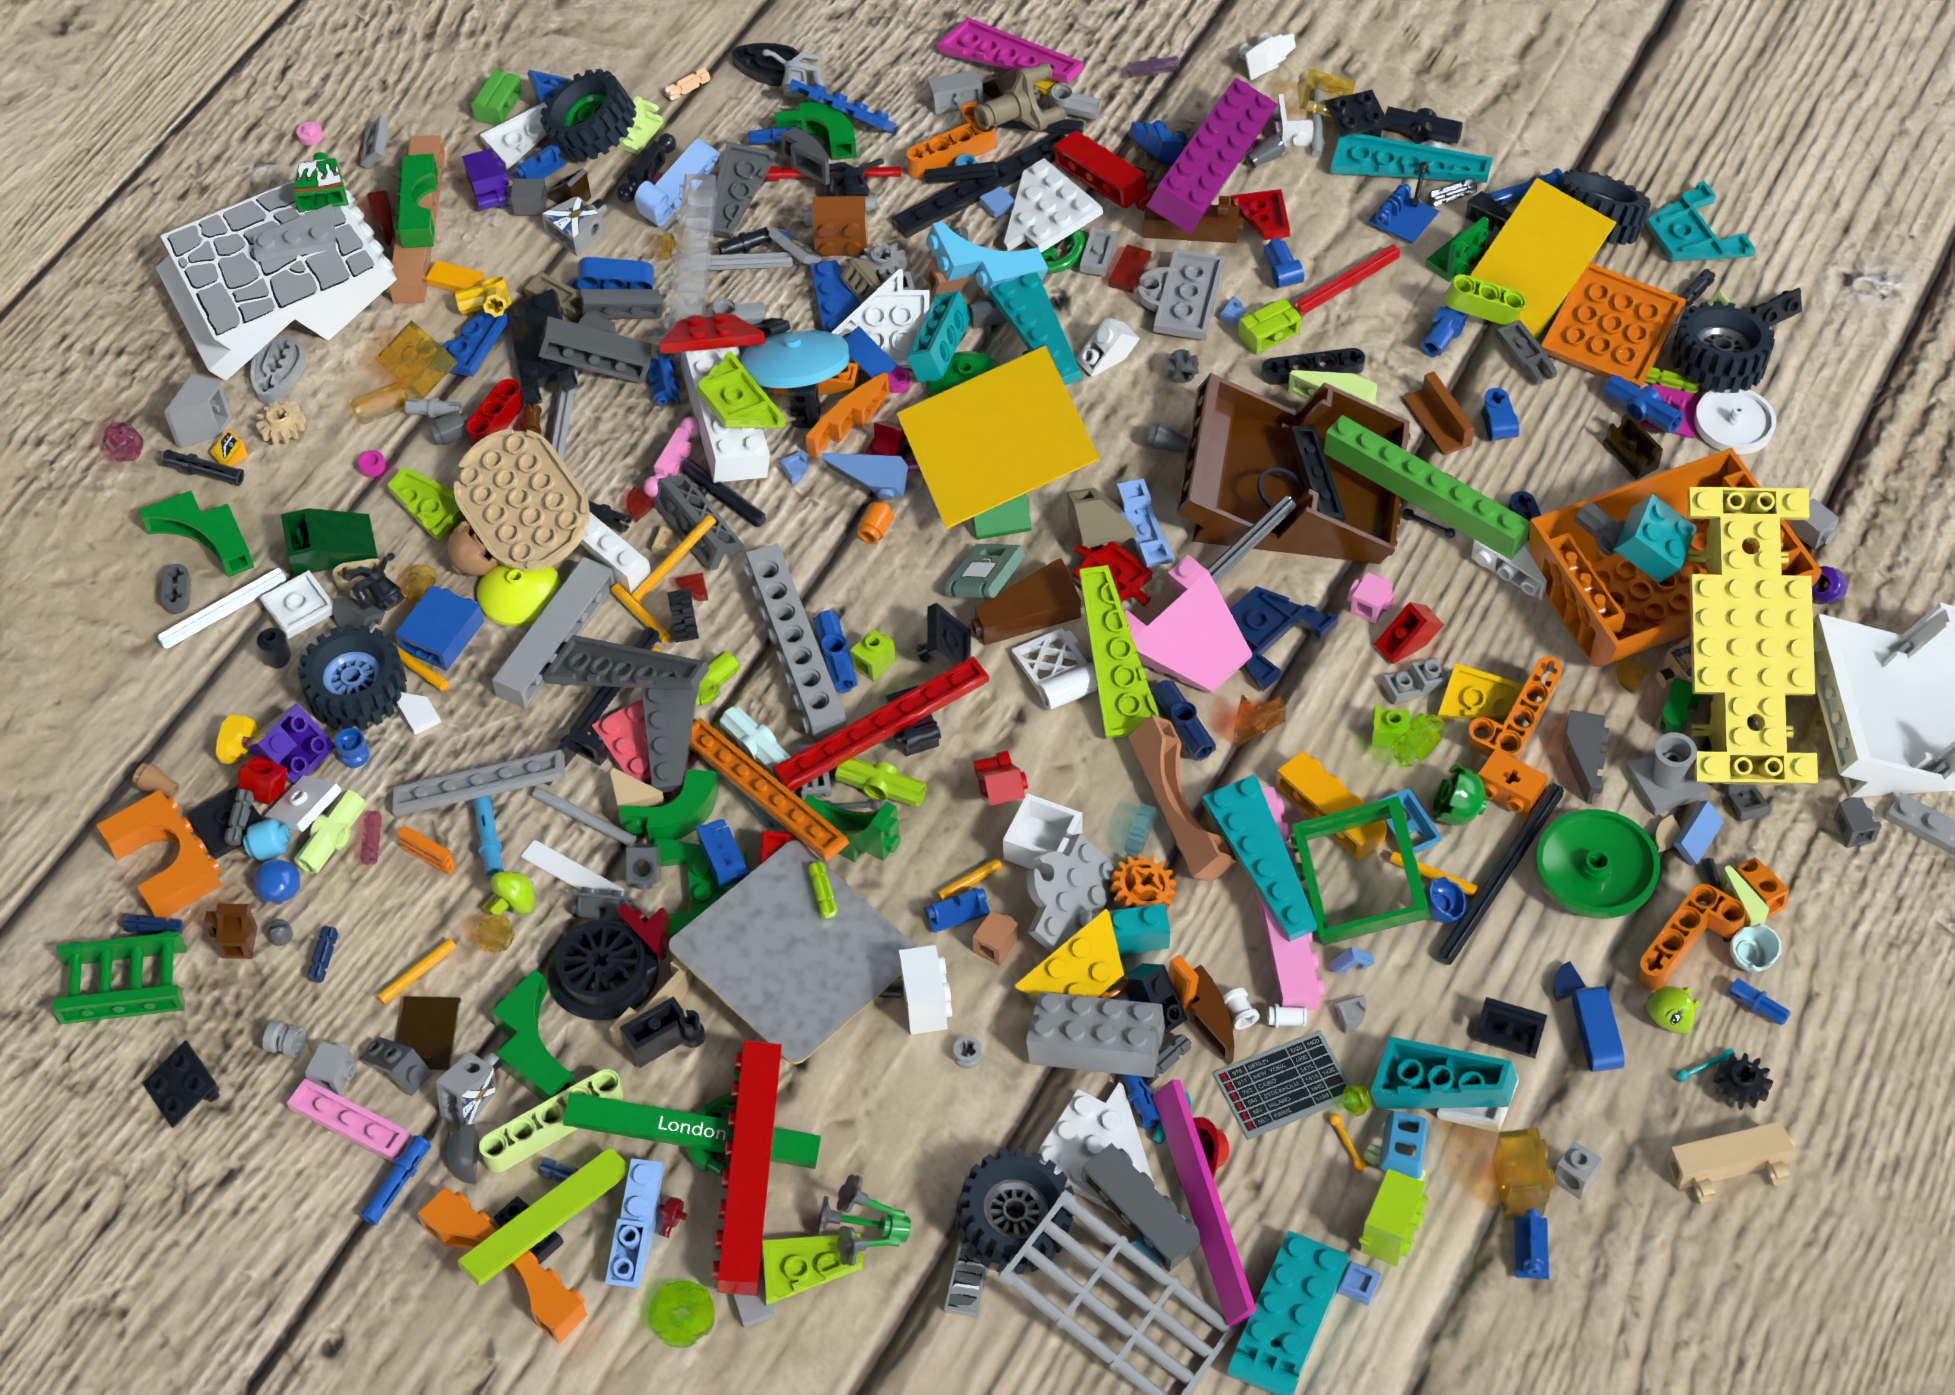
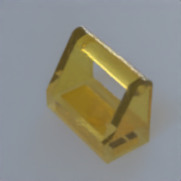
(1325, 83)

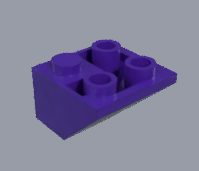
(292, 742)

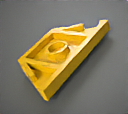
(1082, 965)

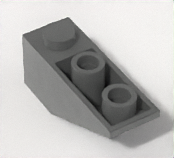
(1583, 751)

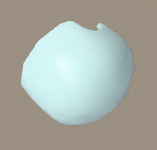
(1755, 948)

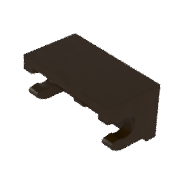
(1633, 447)

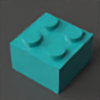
(1655, 538)

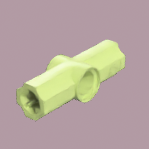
(330, 832)

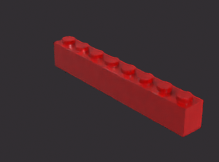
(749, 1169)

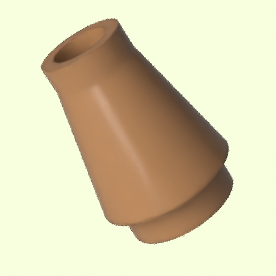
(151, 778)

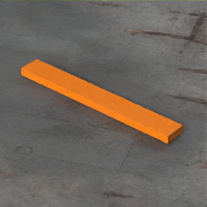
(766, 791)

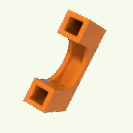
(153, 821)

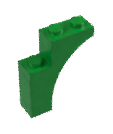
(212, 528)
(866, 832)
(525, 1054)

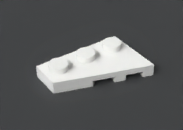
(515, 136)

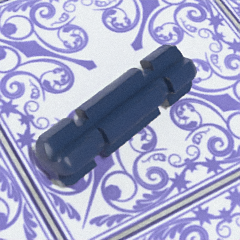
(151, 924)
(322, 954)
(561, 1171)

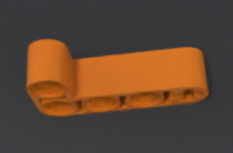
(946, 147)
(1523, 708)
(1682, 938)

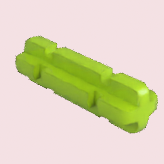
(1671, 380)
(822, 890)

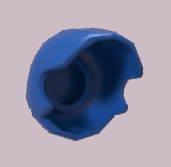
(276, 881)
(1445, 900)

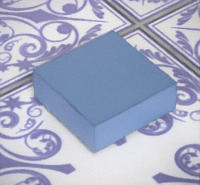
(997, 202)
(1359, 1283)

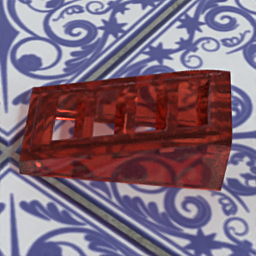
(382, 213)

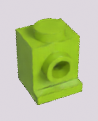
(1388, 725)

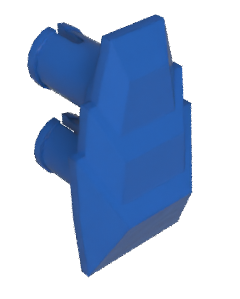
(1158, 141)

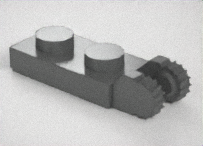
(1526, 351)

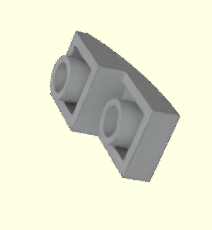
(1418, 681)

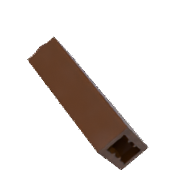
(1029, 605)

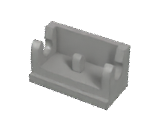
(955, 90)

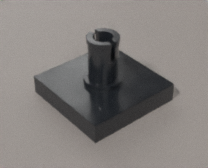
(946, 638)

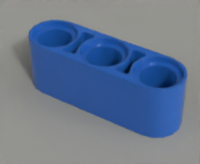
(614, 274)
(1598, 1029)

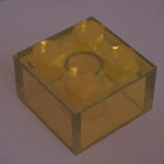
(416, 360)
(1522, 1172)

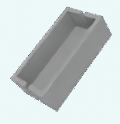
(1095, 1034)

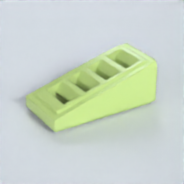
(1736, 887)

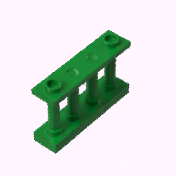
(126, 1003)

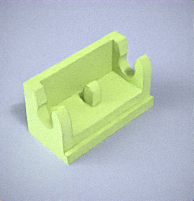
(644, 127)

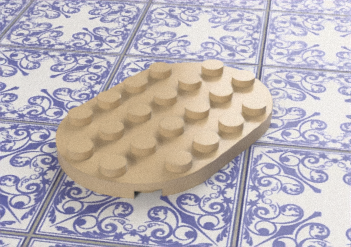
(521, 500)

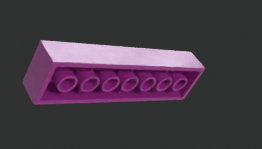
(1212, 155)

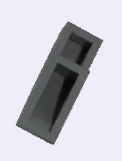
(805, 155)

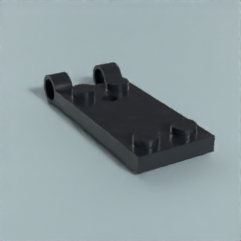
(526, 327)

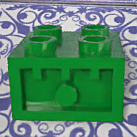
(1460, 251)

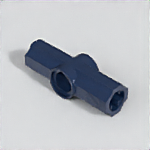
(1190, 729)

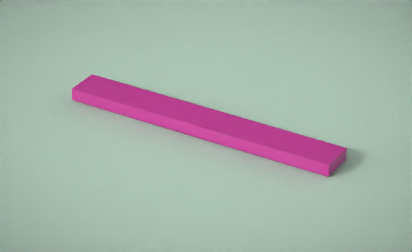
(1204, 1203)

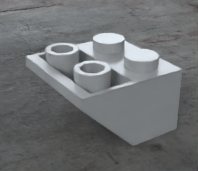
(197, 411)

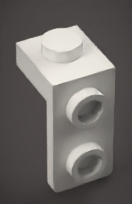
(1292, 132)

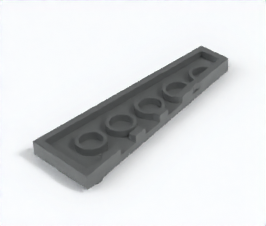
(617, 665)

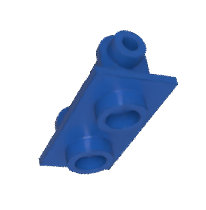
(540, 167)
(663, 379)
(957, 910)
(1531, 1245)

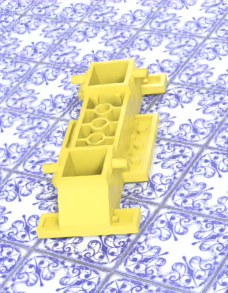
(1749, 636)

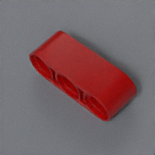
(495, 411)

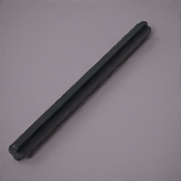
(1500, 874)

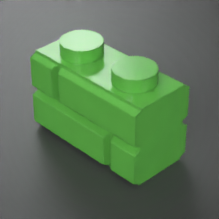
(496, 97)

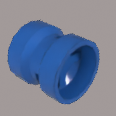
(351, 747)

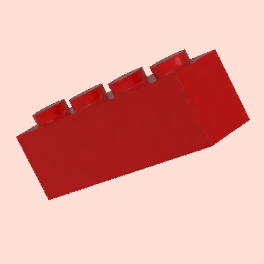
(1100, 169)

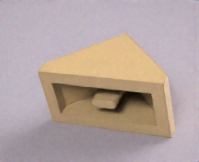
(634, 792)

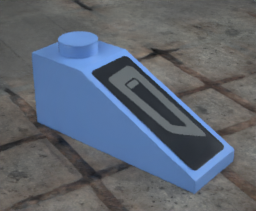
(876, 473)

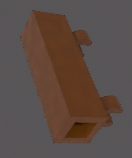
(1218, 224)

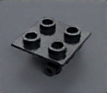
(1357, 114)
(181, 1084)

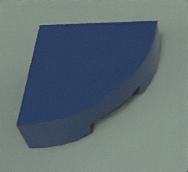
(1565, 981)

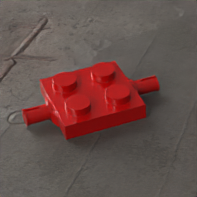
(1126, 570)

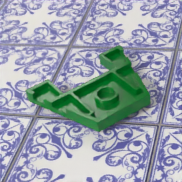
(702, 883)

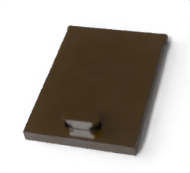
(430, 1028)

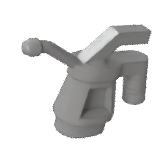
(797, 70)

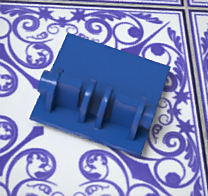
(1400, 217)

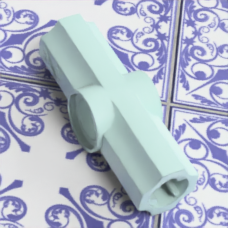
(752, 739)

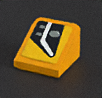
(229, 449)

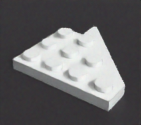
(1048, 208)
(890, 318)
(1085, 1131)

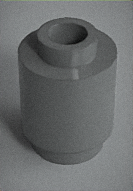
(449, 428)

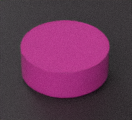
(898, 380)
(371, 463)

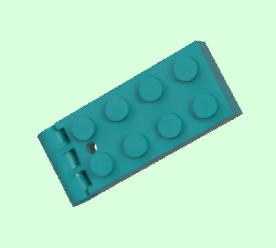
(1288, 1315)

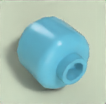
(267, 839)

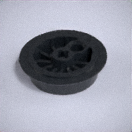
(601, 967)

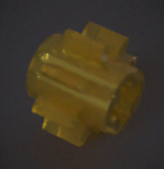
(495, 934)

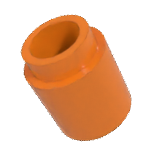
(875, 522)

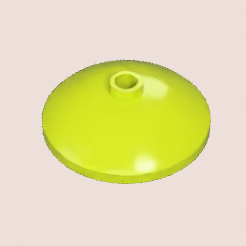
(513, 600)

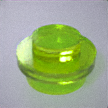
(1356, 1099)

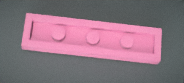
(348, 1120)

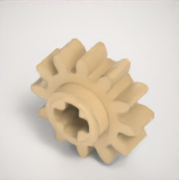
(281, 422)

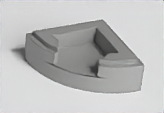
(1351, 1012)

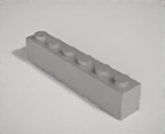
(564, 616)

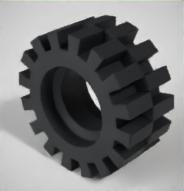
(683, 615)

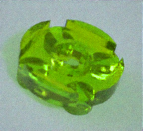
(1418, 739)
(693, 1326)

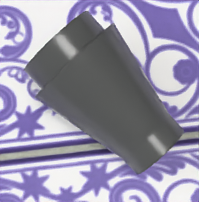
(1267, 150)
(1166, 439)

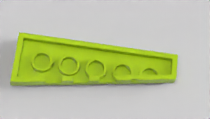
(1118, 671)

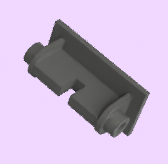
(591, 902)

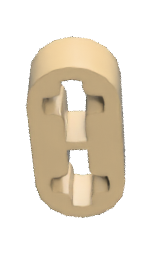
(342, 569)

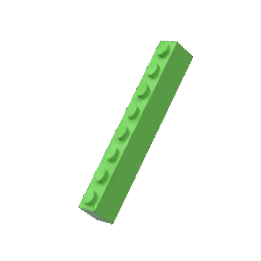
(1427, 487)

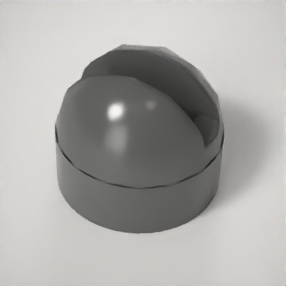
(279, 932)

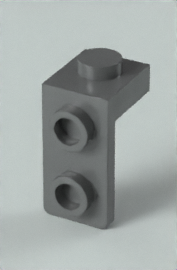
(400, 1062)

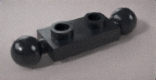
(649, 162)

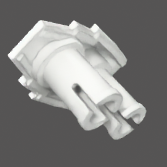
(1267, 53)

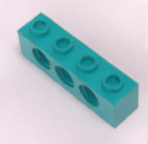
(938, 336)

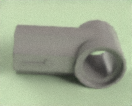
(1074, 103)
(750, 312)

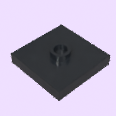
(212, 821)

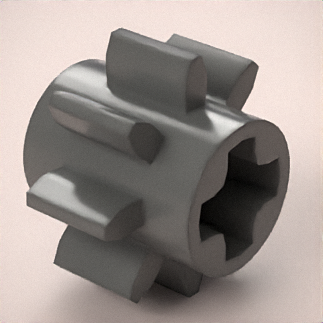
(1182, 366)

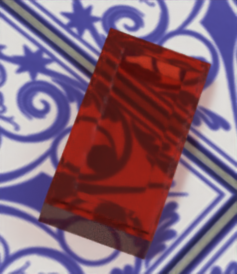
(1130, 268)

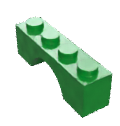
(417, 179)

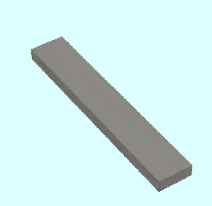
(478, 782)

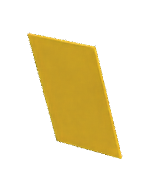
(1544, 251)

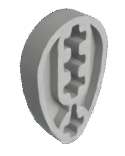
(265, 371)

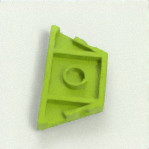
(737, 397)

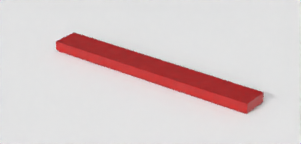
(880, 724)

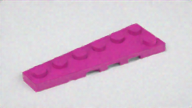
(1001, 49)

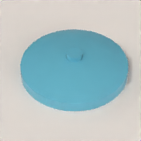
(796, 358)

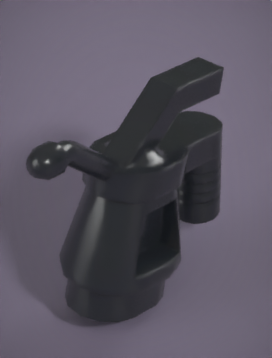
(851, 178)
(773, 326)
(382, 589)

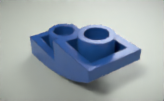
(868, 353)

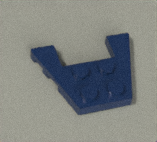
(1267, 618)

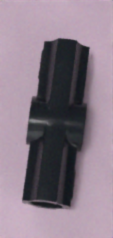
(1424, 125)

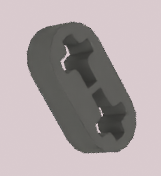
(181, 588)

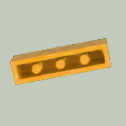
(1321, 794)

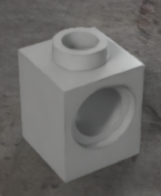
(1577, 1170)

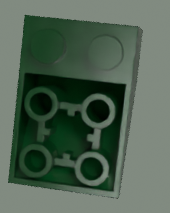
(326, 538)

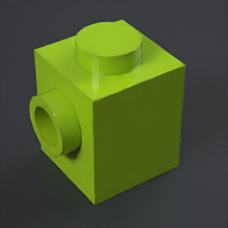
(873, 654)

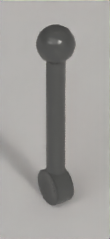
(875, 804)

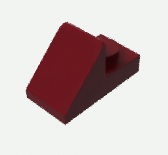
(887, 439)
(651, 931)

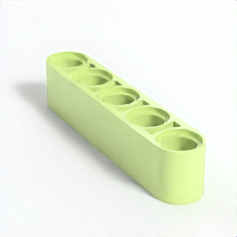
(534, 1123)

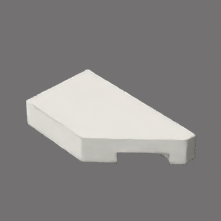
(418, 712)

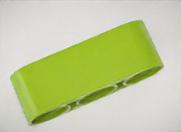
(1484, 299)

